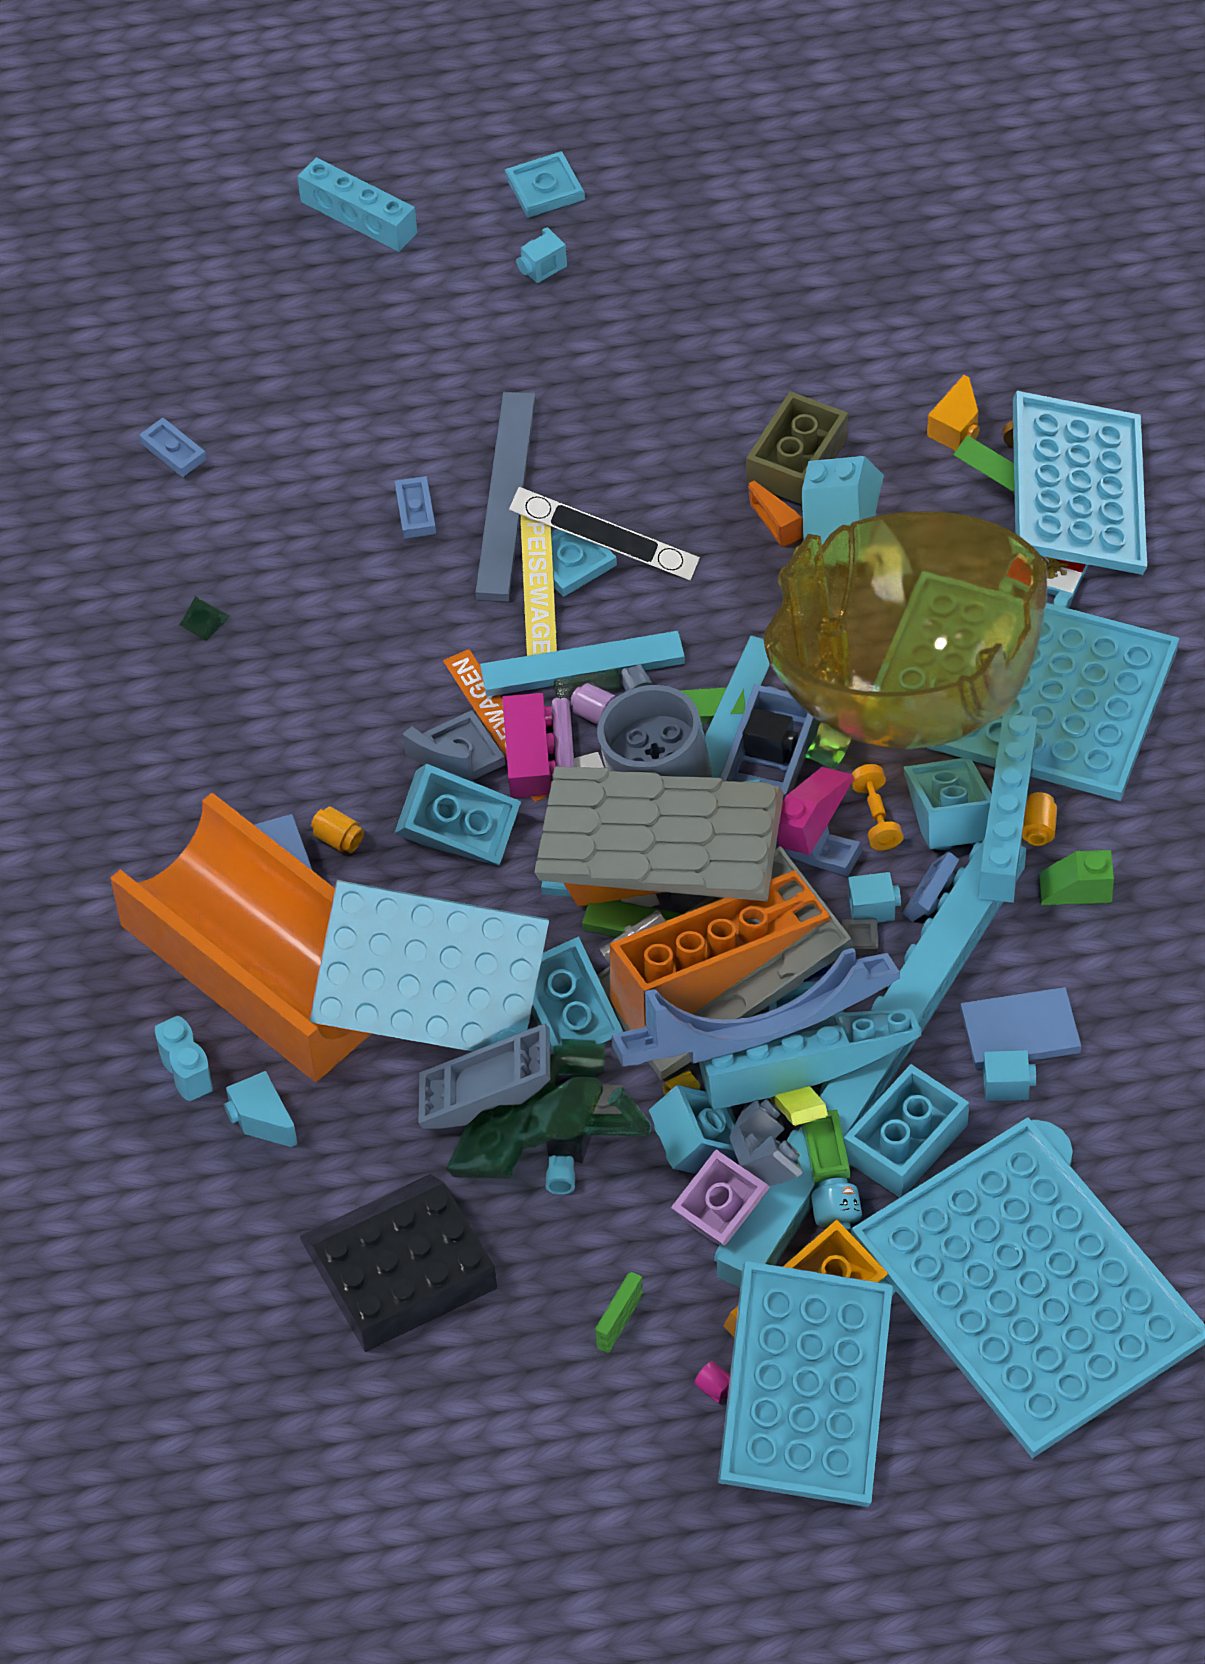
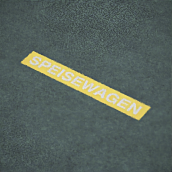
(538, 586)

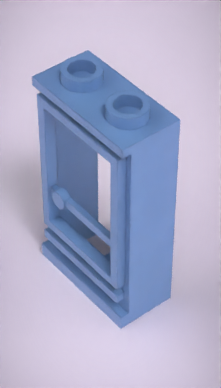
(779, 702)

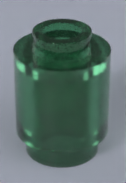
(581, 1056)

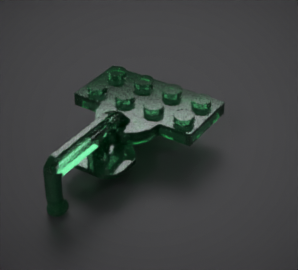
(499, 1135)

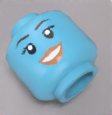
(836, 1201)

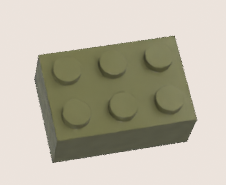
(795, 435)

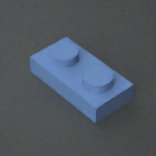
(172, 447)
(415, 507)
(936, 879)

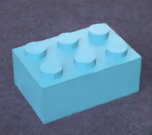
(906, 1131)

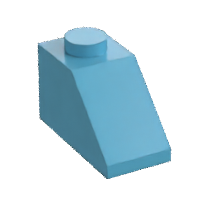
(260, 1110)

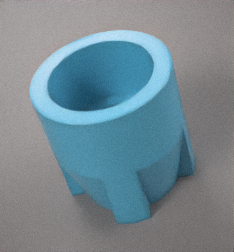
(560, 1175)

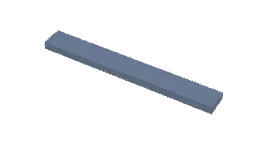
(507, 475)

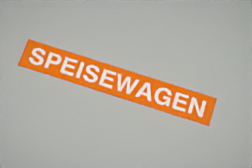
(468, 676)

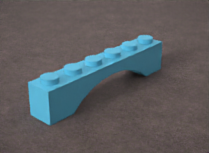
(1007, 808)

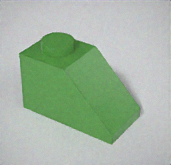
(1078, 879)

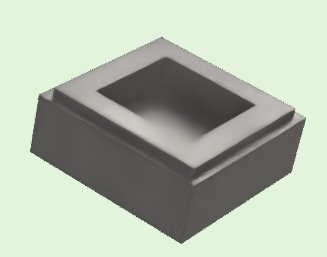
(863, 935)

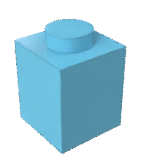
(873, 897)
(1007, 1075)

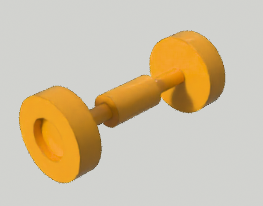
(884, 834)

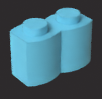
(183, 1058)

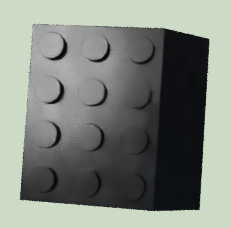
(401, 1261)

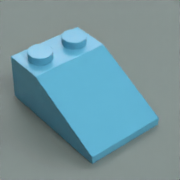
(839, 494)
(949, 802)
(457, 816)
(572, 997)

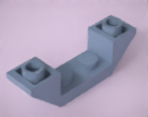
(758, 1149)

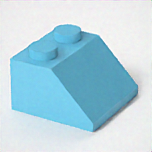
(692, 1128)

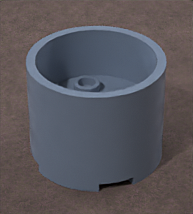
(654, 733)

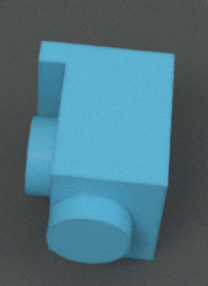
(542, 256)

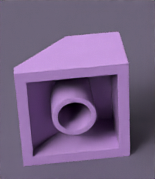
(719, 1198)

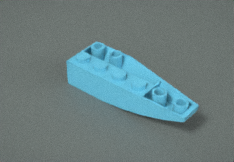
(807, 1056)

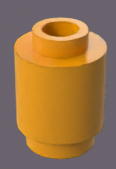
(1039, 819)
(337, 830)

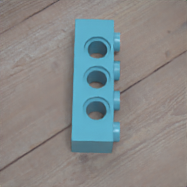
(357, 204)

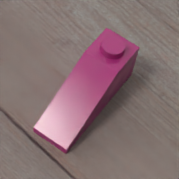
(810, 808)

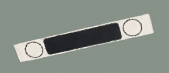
(604, 533)

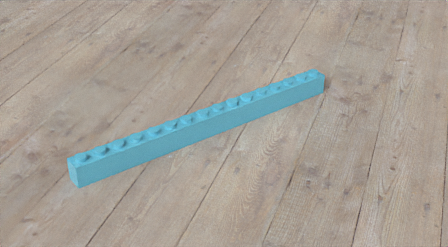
(922, 984)

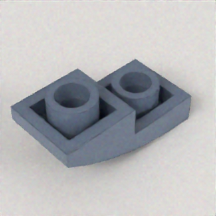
(442, 755)

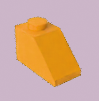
(954, 416)

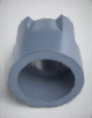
(635, 677)

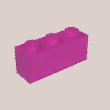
(528, 745)

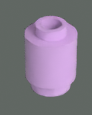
(590, 702)

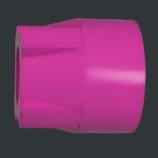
(713, 1381)

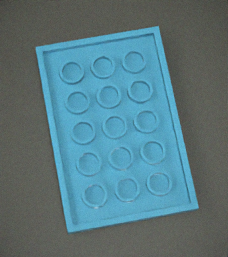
(1079, 482)
(427, 968)
(806, 1384)

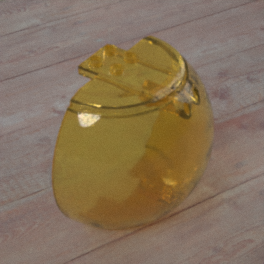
(909, 626)

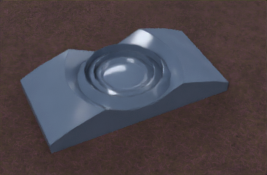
(485, 1078)

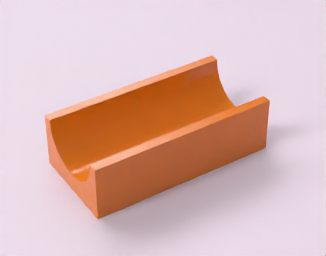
(245, 931)

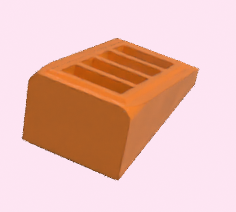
(778, 517)

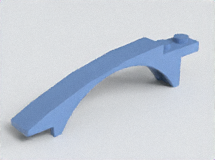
(677, 1032)

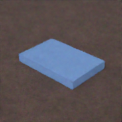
(1018, 1022)

